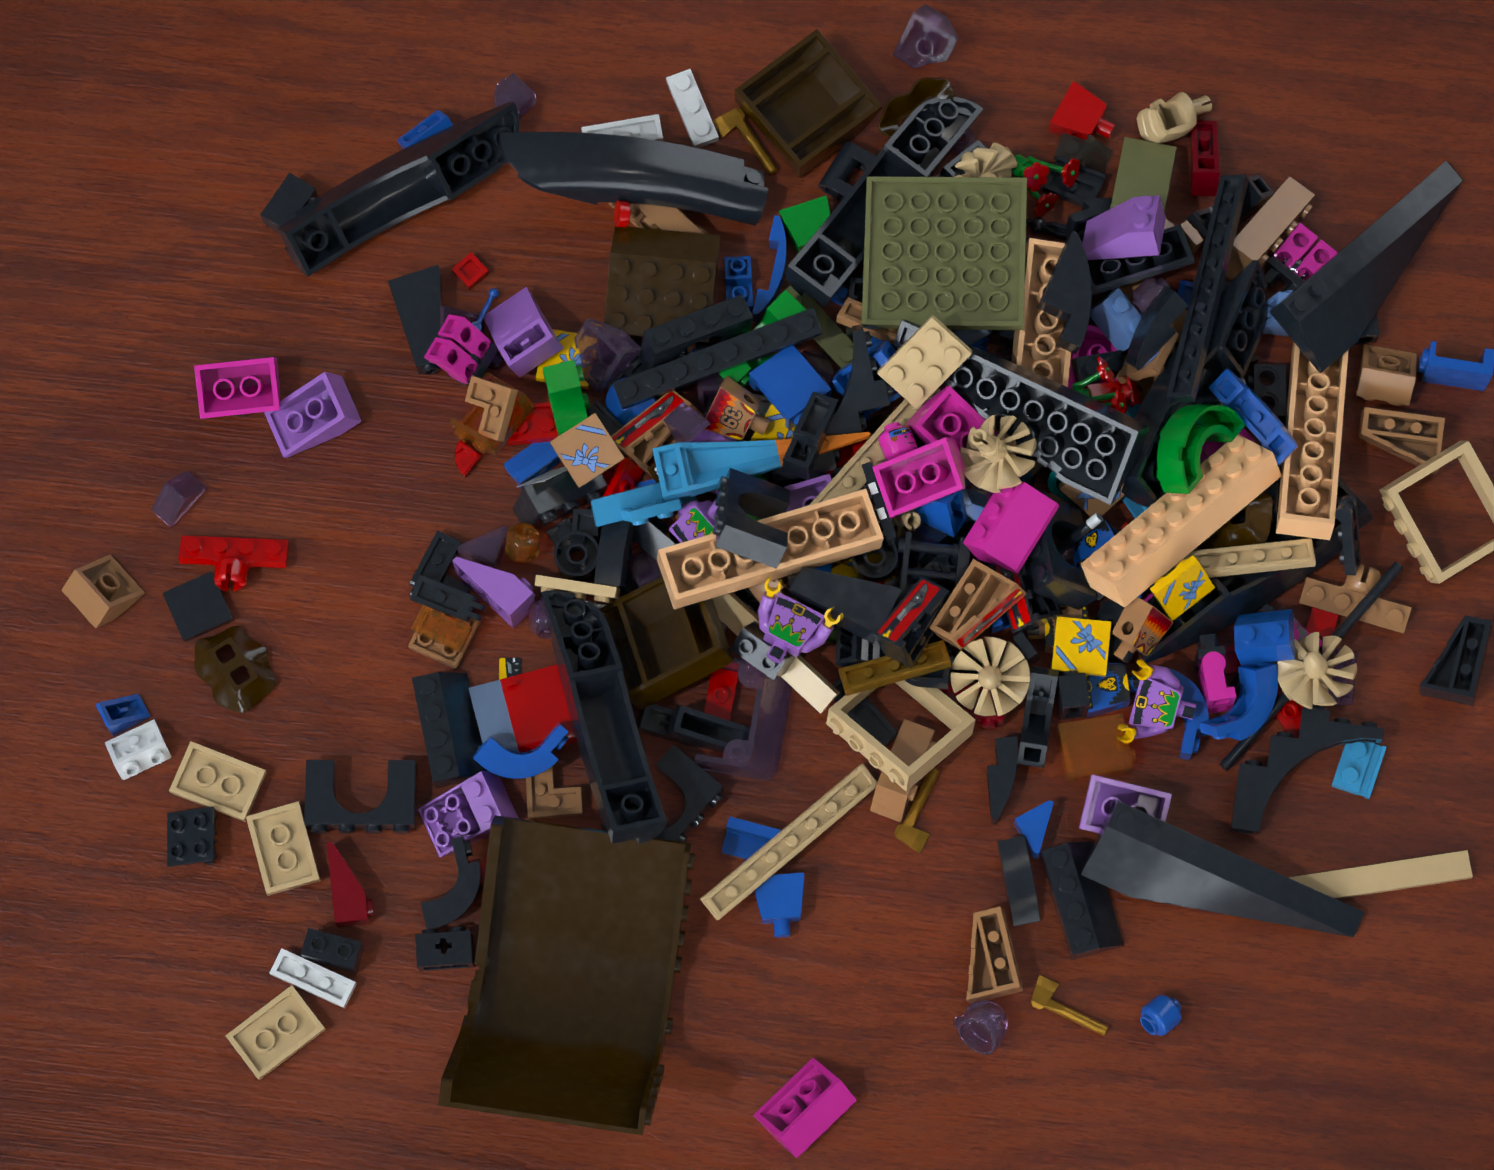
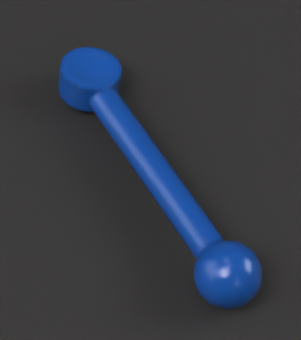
(493, 293)

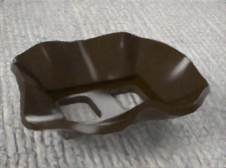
(903, 105)
(1252, 531)
(218, 675)

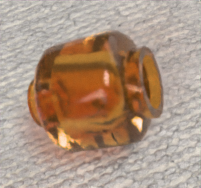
(522, 543)

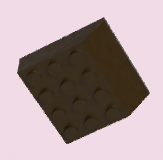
(807, 103)
(659, 277)
(663, 645)

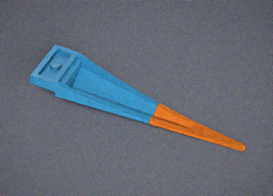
(698, 466)

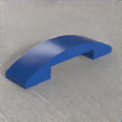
(765, 298)
(1255, 415)

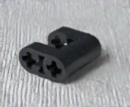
(847, 160)

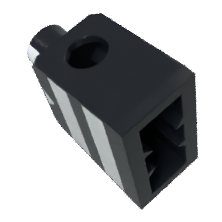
(854, 649)

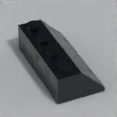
(1119, 272)
(448, 726)
(1080, 902)

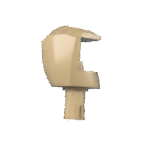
(1171, 119)

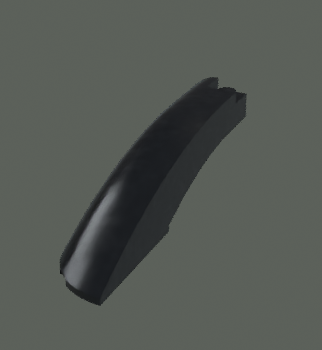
(912, 151)

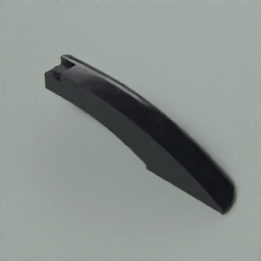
(636, 171)
(398, 188)
(1232, 344)
(1247, 592)
(603, 718)

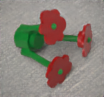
(1036, 174)
(1118, 398)

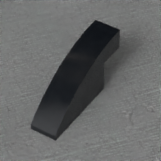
(1070, 294)
(690, 727)

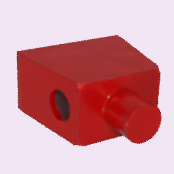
(1081, 115)

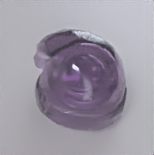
(982, 1026)

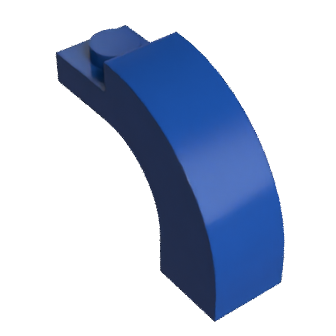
(1252, 707)
(1192, 727)
(518, 765)

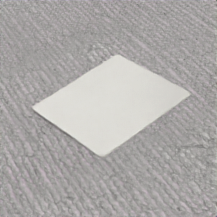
(545, 476)

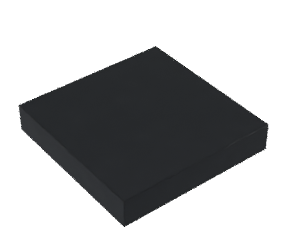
(197, 606)

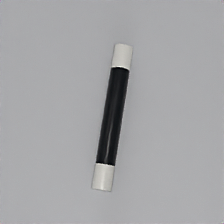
(1079, 533)

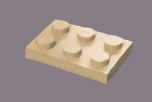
(924, 361)
(600, 592)
(217, 781)
(283, 848)
(275, 1032)

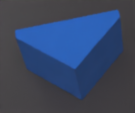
(123, 713)
(1033, 826)

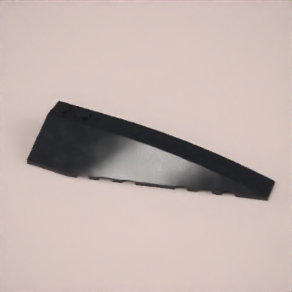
(1345, 293)
(1074, 434)
(1177, 868)

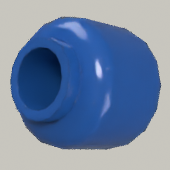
(1160, 1015)

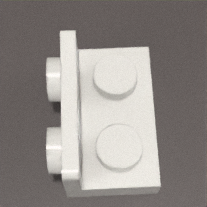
(138, 750)

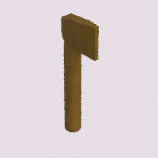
(736, 119)
(905, 832)
(1042, 999)

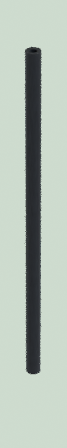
(1341, 631)

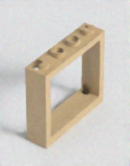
(1406, 525)
(880, 757)

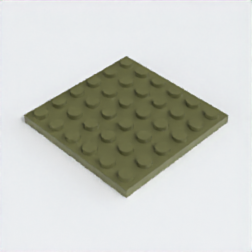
(945, 252)

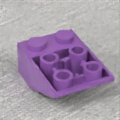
(522, 333)
(466, 811)

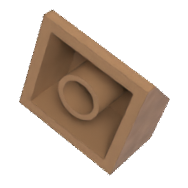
(1386, 375)
(102, 590)

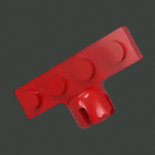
(233, 556)

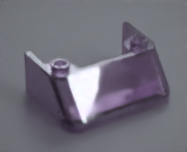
(762, 752)

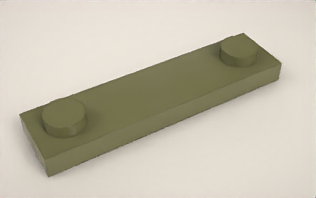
(833, 341)

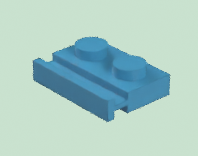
(1358, 768)

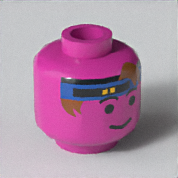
(896, 440)

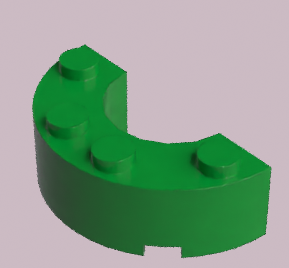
(781, 308)
(565, 394)
(1183, 440)

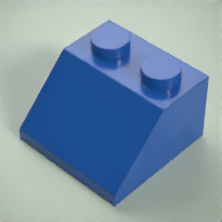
(1264, 637)

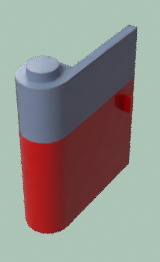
(522, 709)

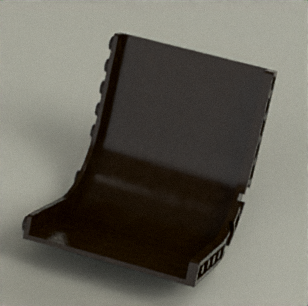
(571, 977)

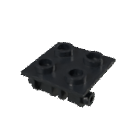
(191, 837)

